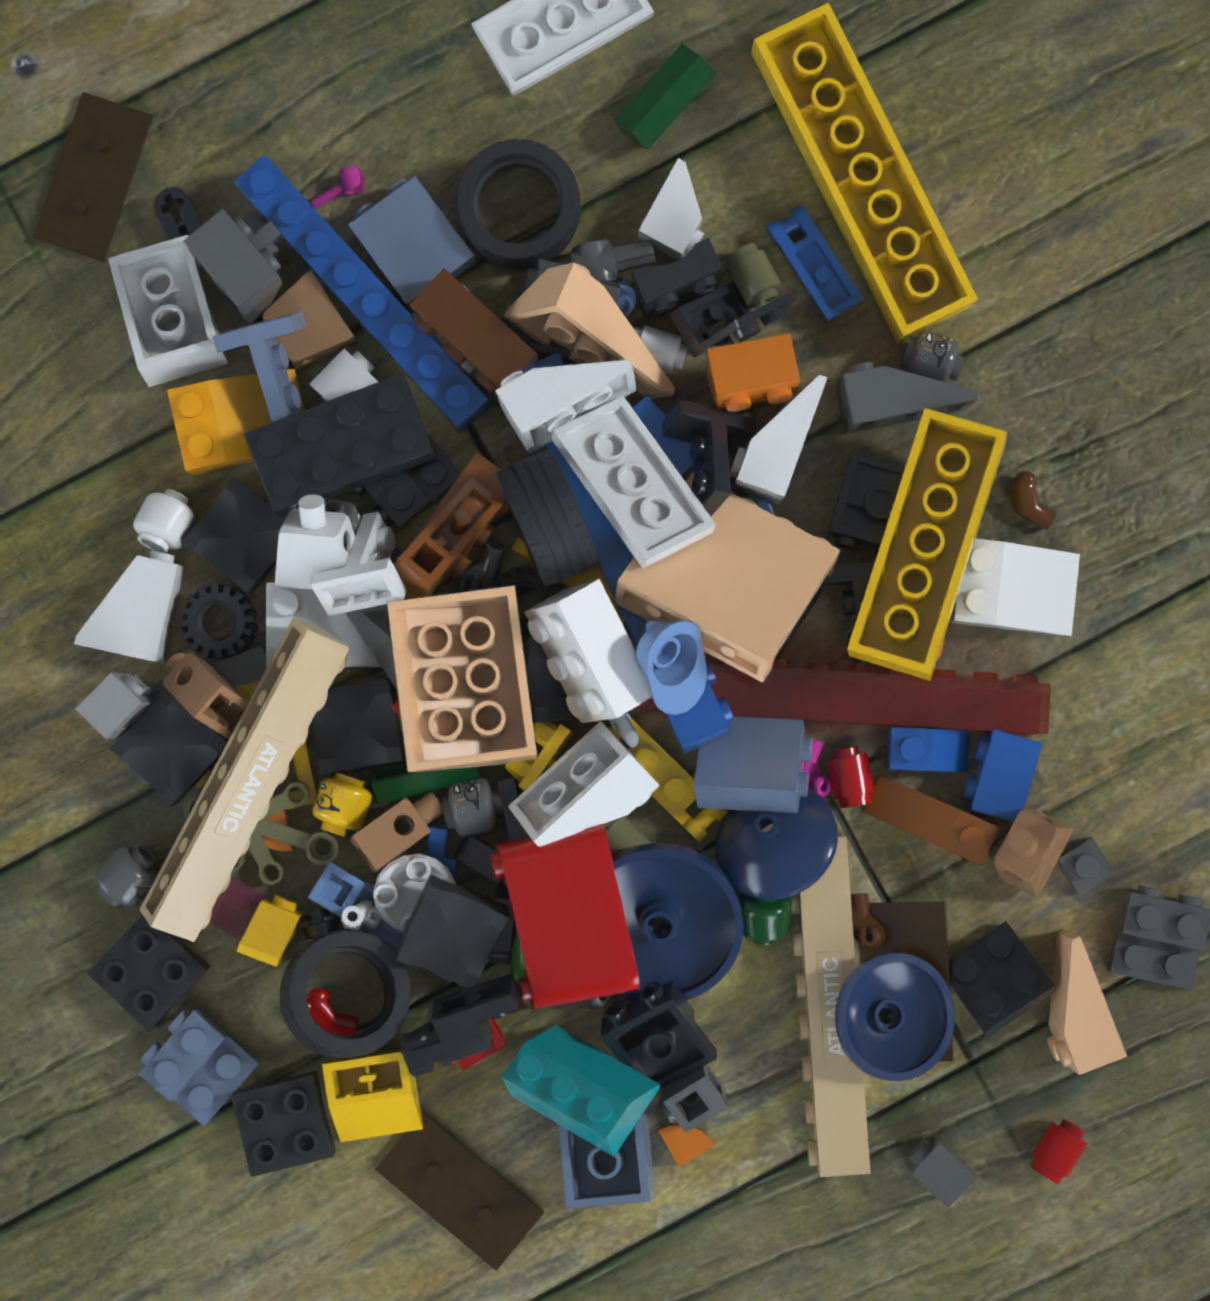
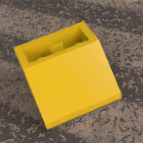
(372, 1095)

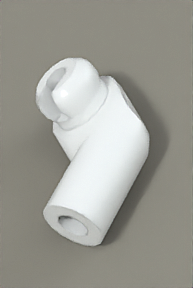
(360, 913)

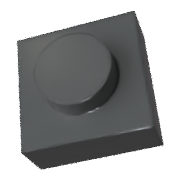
(1084, 865)

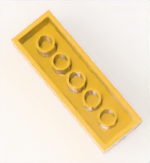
(927, 544)

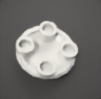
(401, 885)

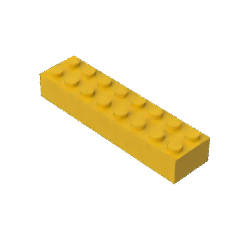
(863, 173)

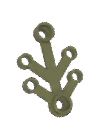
(280, 833)

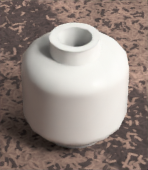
(164, 521)

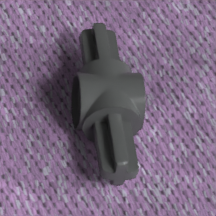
(607, 261)

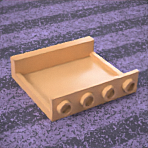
(735, 585)

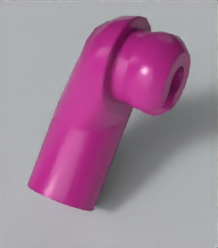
(817, 780)

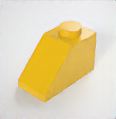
(272, 931)

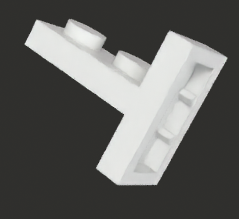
(368, 573)

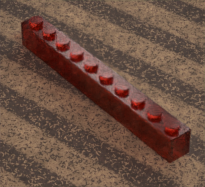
(884, 698)

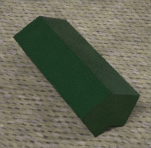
(664, 97)
(395, 782)

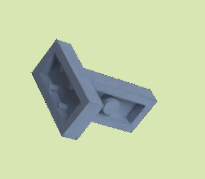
(269, 359)

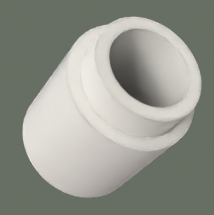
(664, 347)

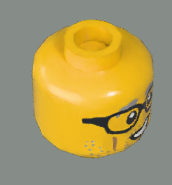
(342, 804)

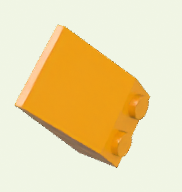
(215, 416)

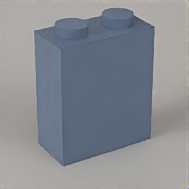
(410, 239)
(755, 766)

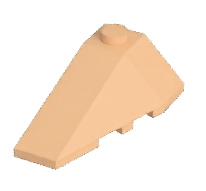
(584, 318)

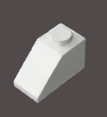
(674, 216)

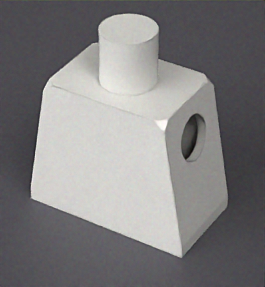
(311, 543)

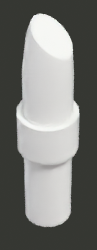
(625, 729)

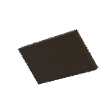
(93, 177)
(917, 931)
(460, 1191)

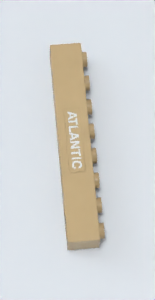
(244, 779)
(836, 1084)

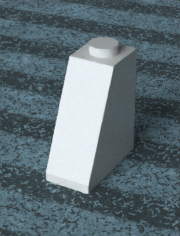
(137, 610)

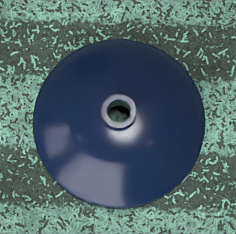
(785, 857)
(917, 1019)

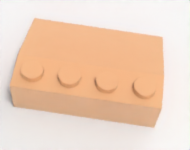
(462, 680)

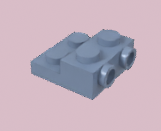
(198, 1065)

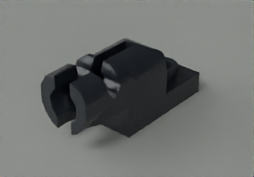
(459, 1025)

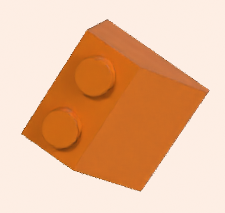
(753, 372)

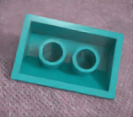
(579, 1087)

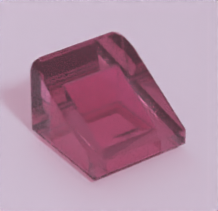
(236, 908)

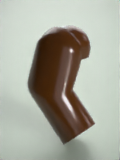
(1026, 503)
(865, 927)

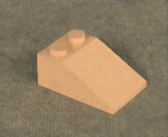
(1078, 1014)

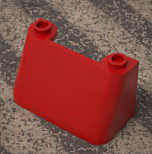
(567, 918)

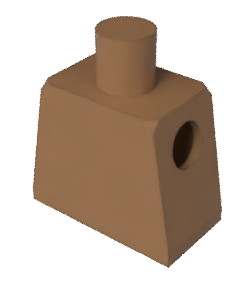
(325, 328)
(197, 685)
(379, 841)
(1031, 850)

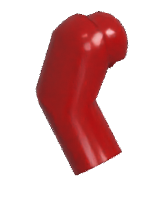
(326, 1017)

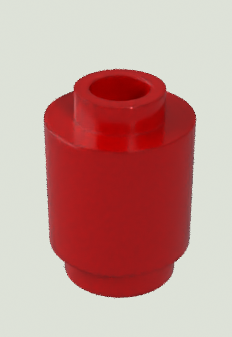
(850, 777)
(1058, 1150)

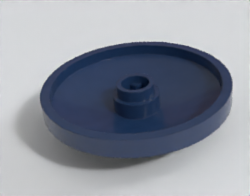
(678, 916)

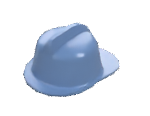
(673, 664)

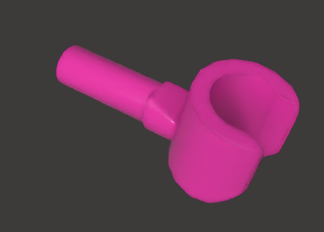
(351, 184)

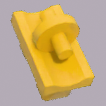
(553, 740)

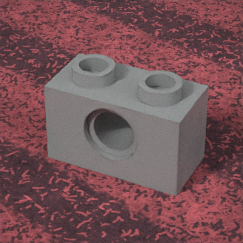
(116, 704)

